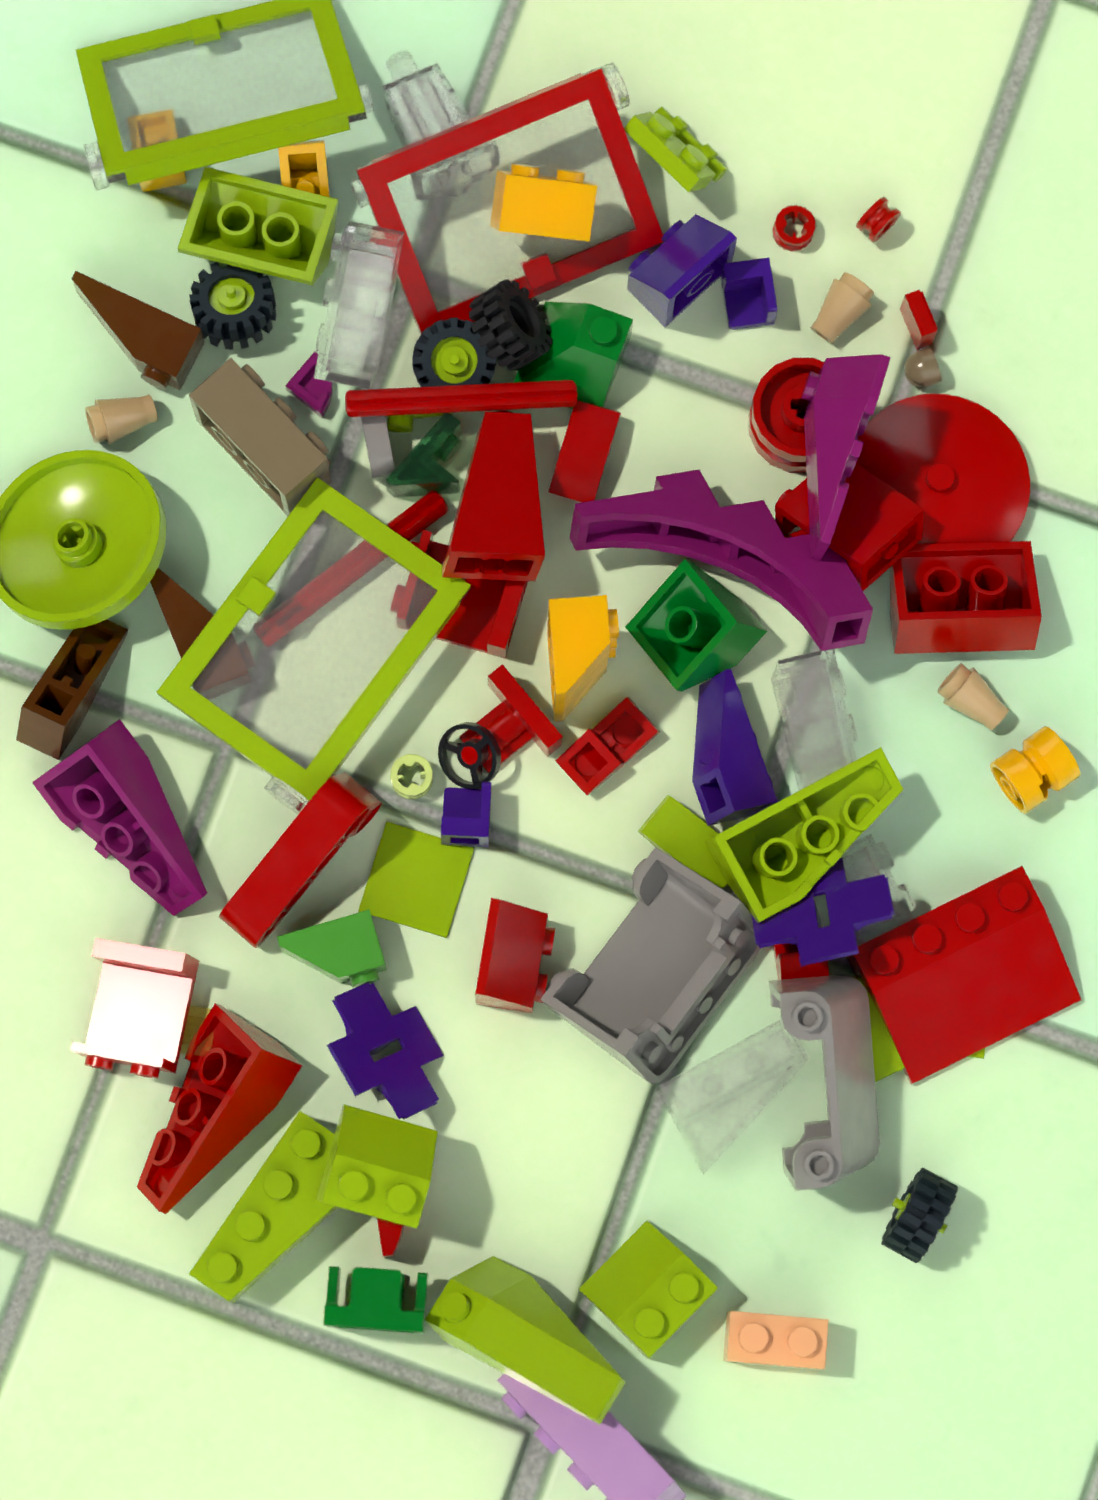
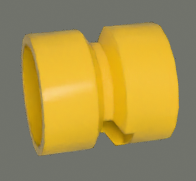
(1040, 766)

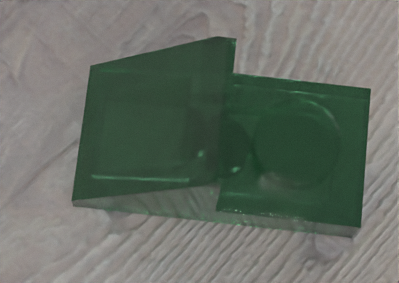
(420, 471)

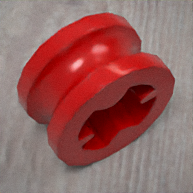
(878, 219)
(794, 243)

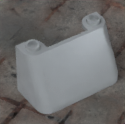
(659, 969)
(839, 1014)

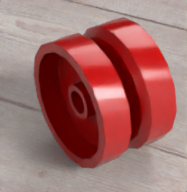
(772, 416)

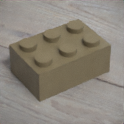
(260, 434)

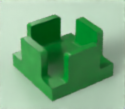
(375, 1301)

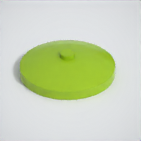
(78, 539)

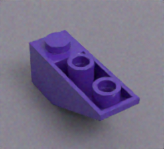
(727, 758)

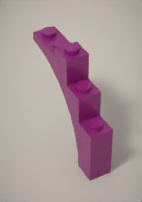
(739, 538)

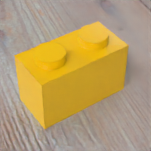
(543, 204)

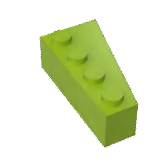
(271, 1214)

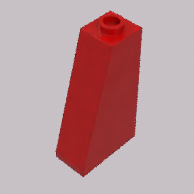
(499, 509)

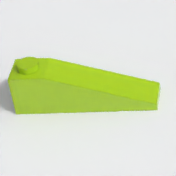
(793, 843)
(522, 1332)

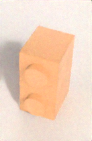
(775, 1340)

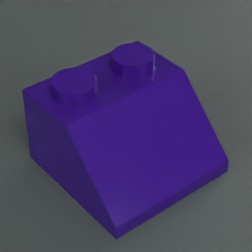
(680, 267)

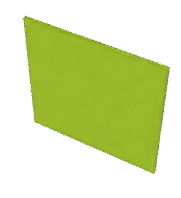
(416, 880)

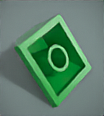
(584, 349)
(694, 627)

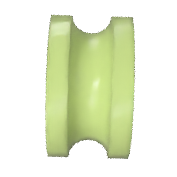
(409, 762)

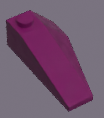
(836, 414)
(120, 804)

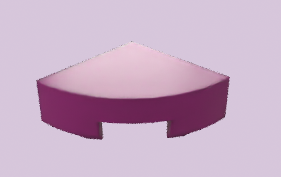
(310, 391)

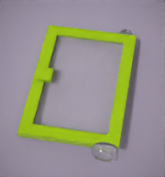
(218, 90)
(313, 642)

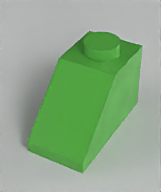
(339, 949)

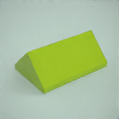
(260, 226)

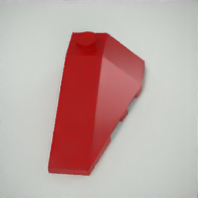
(216, 1105)

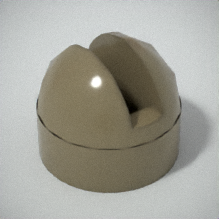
(922, 368)

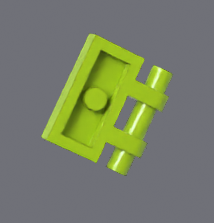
(676, 149)

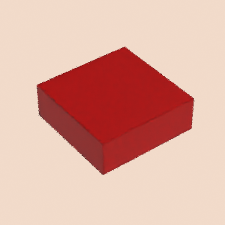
(918, 319)

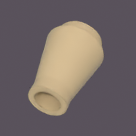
(842, 306)
(118, 417)
(972, 696)

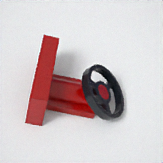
(498, 733)

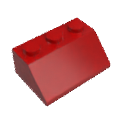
(965, 598)

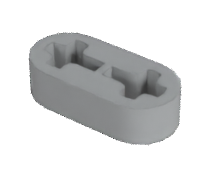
(378, 445)

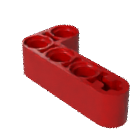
(298, 857)

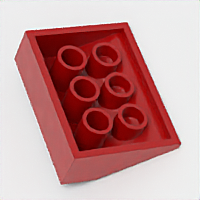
(966, 974)

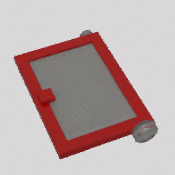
(446, 186)

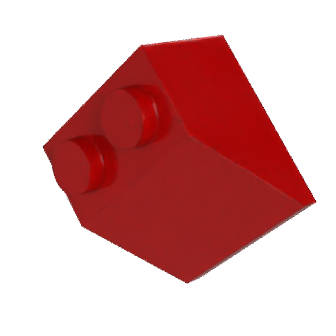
(512, 957)

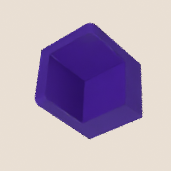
(749, 293)
(466, 816)

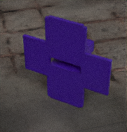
(849, 909)
(371, 1030)

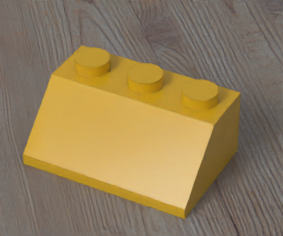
(580, 641)

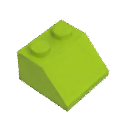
(379, 1166)
(648, 1289)

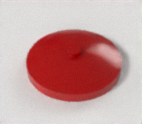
(953, 464)

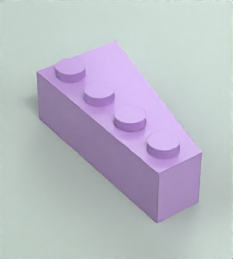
(599, 1453)

